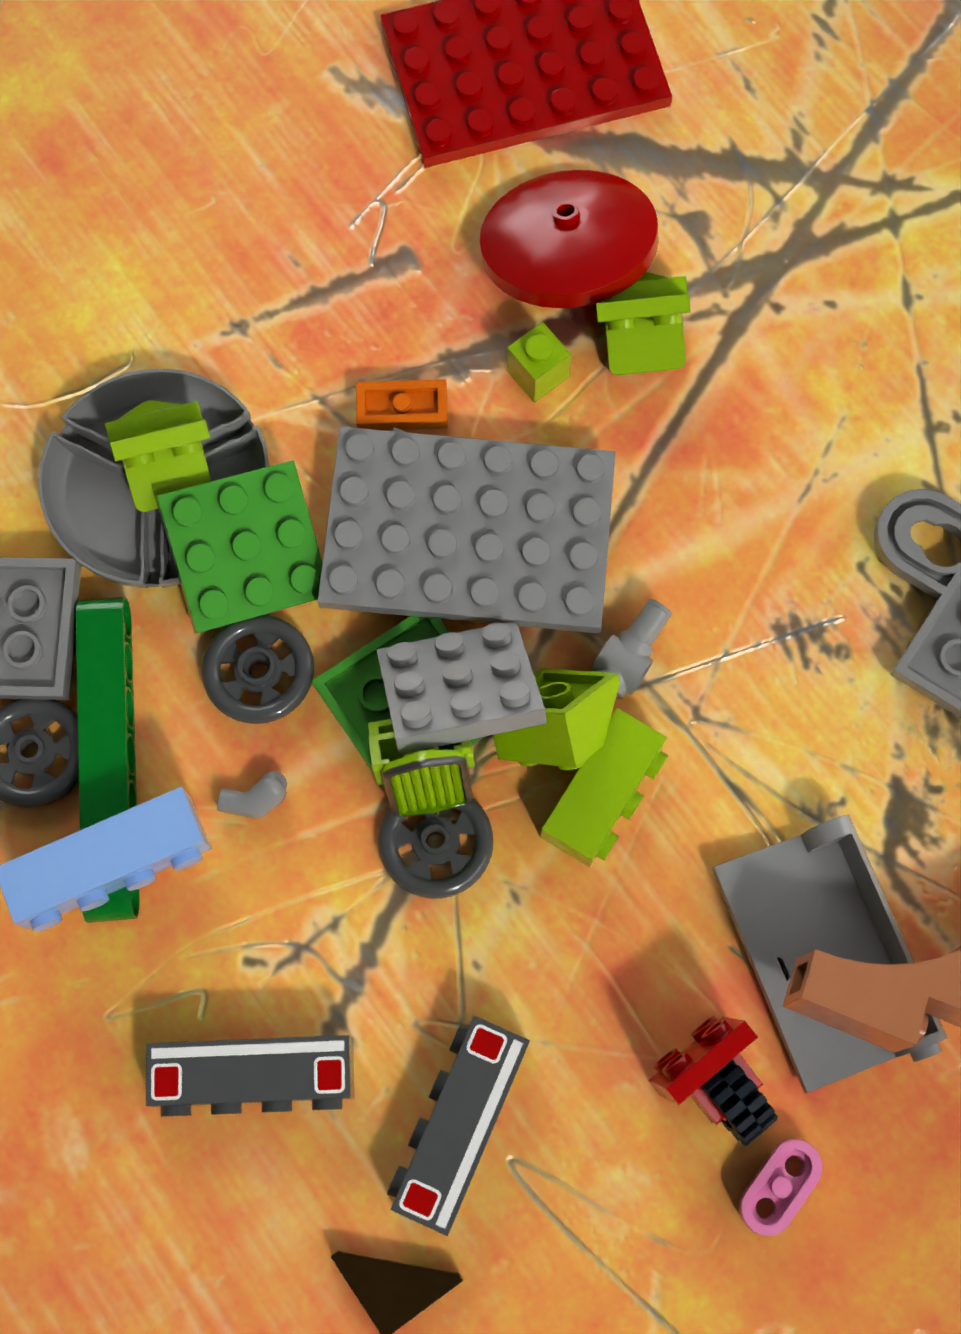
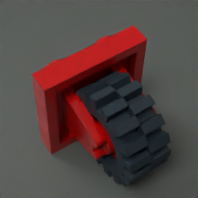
(717, 1078)

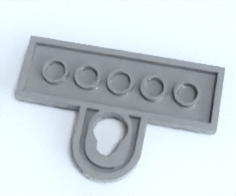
(934, 654)

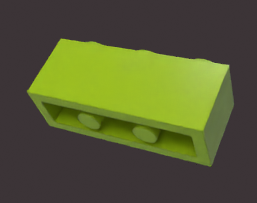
(605, 790)

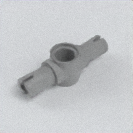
(632, 649)

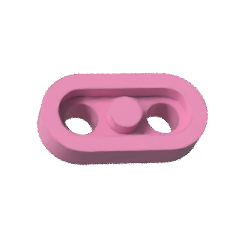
(782, 1189)

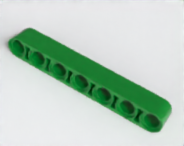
(106, 728)

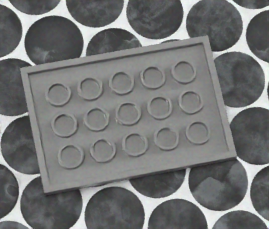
(468, 530)

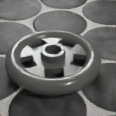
(273, 705)
(45, 787)
(417, 877)

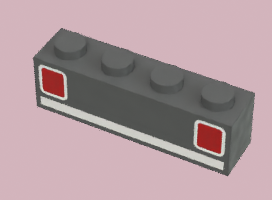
(250, 1072)
(459, 1126)

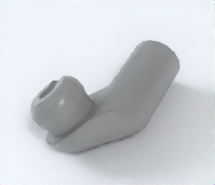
(258, 800)

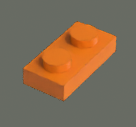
(402, 404)

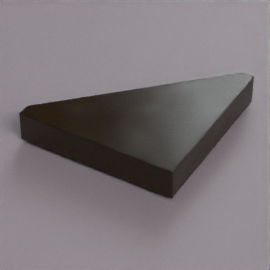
(393, 1289)

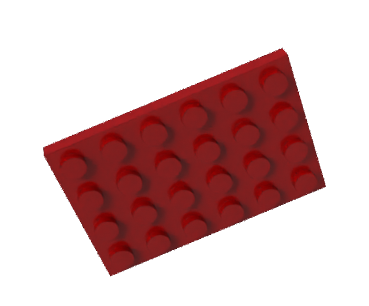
(520, 70)

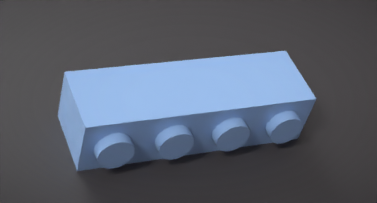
(103, 859)

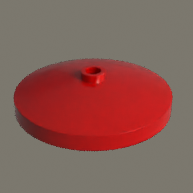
(569, 238)

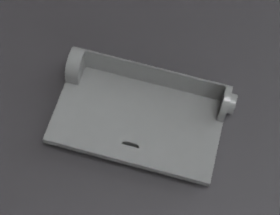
(824, 898)

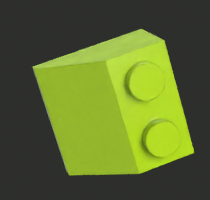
(576, 715)

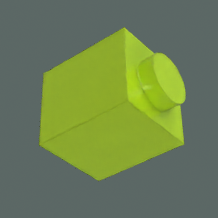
(538, 362)

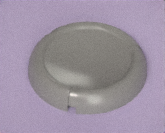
(89, 494)

